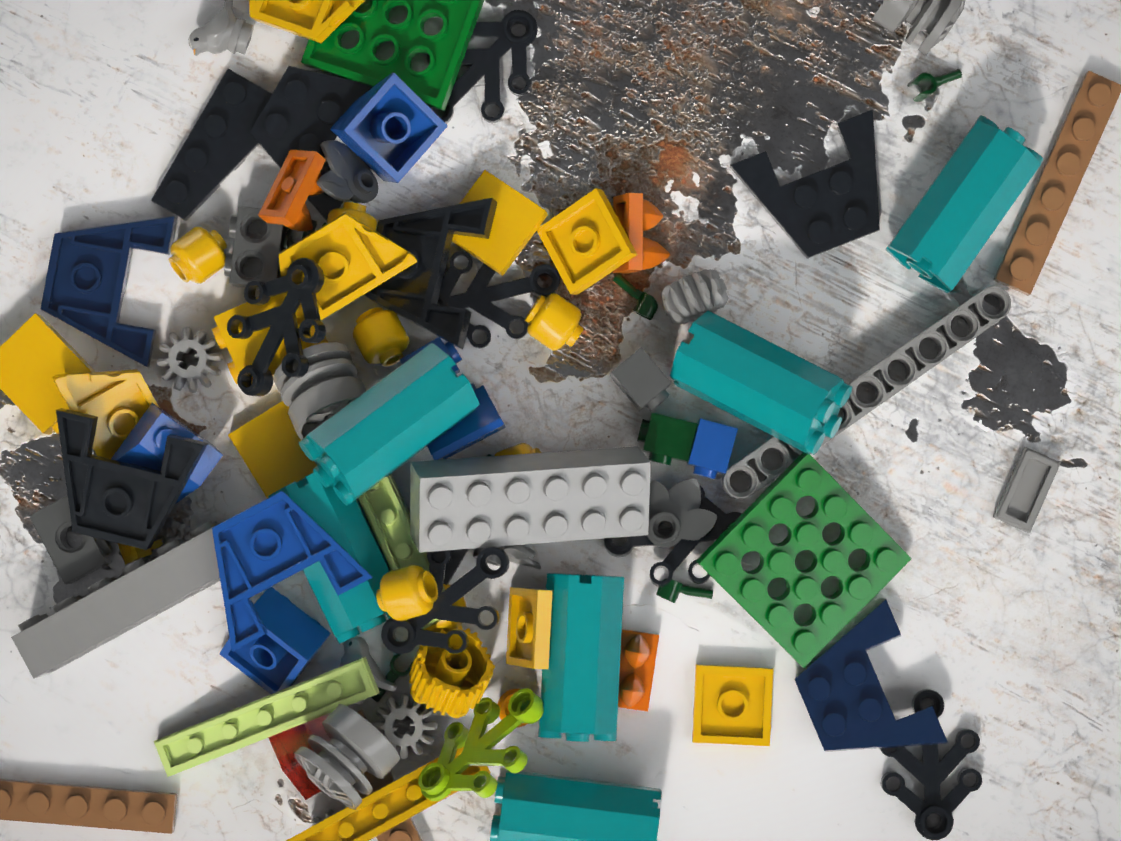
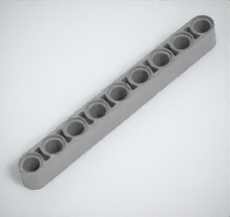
(883, 385)

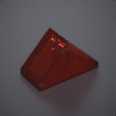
(285, 746)

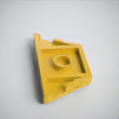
(304, 17)
(351, 260)
(112, 396)

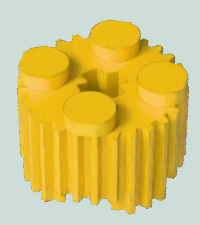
(451, 680)

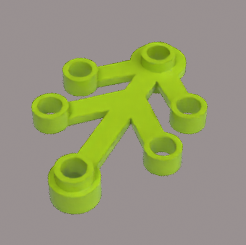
(444, 776)

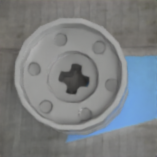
(929, 16)
(323, 389)
(353, 750)

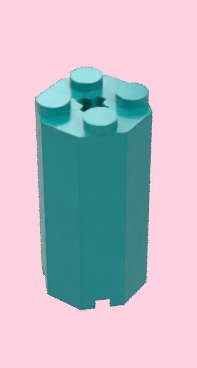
(965, 204)
(760, 383)
(389, 423)
(353, 533)
(584, 658)
(573, 810)

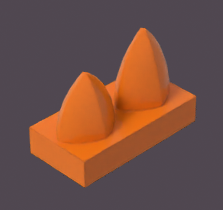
(291, 189)
(635, 217)
(636, 669)

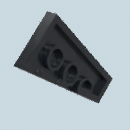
(214, 146)

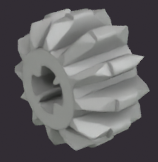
(693, 296)
(187, 346)
(400, 713)

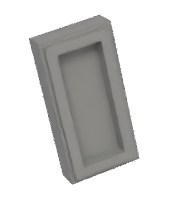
(1026, 490)

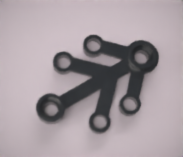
(487, 62)
(479, 296)
(282, 324)
(682, 549)
(444, 609)
(932, 774)

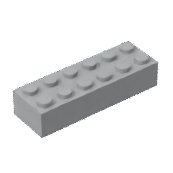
(529, 498)
(119, 604)

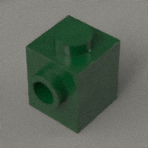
(666, 438)

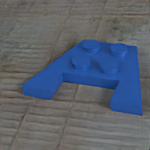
(268, 547)

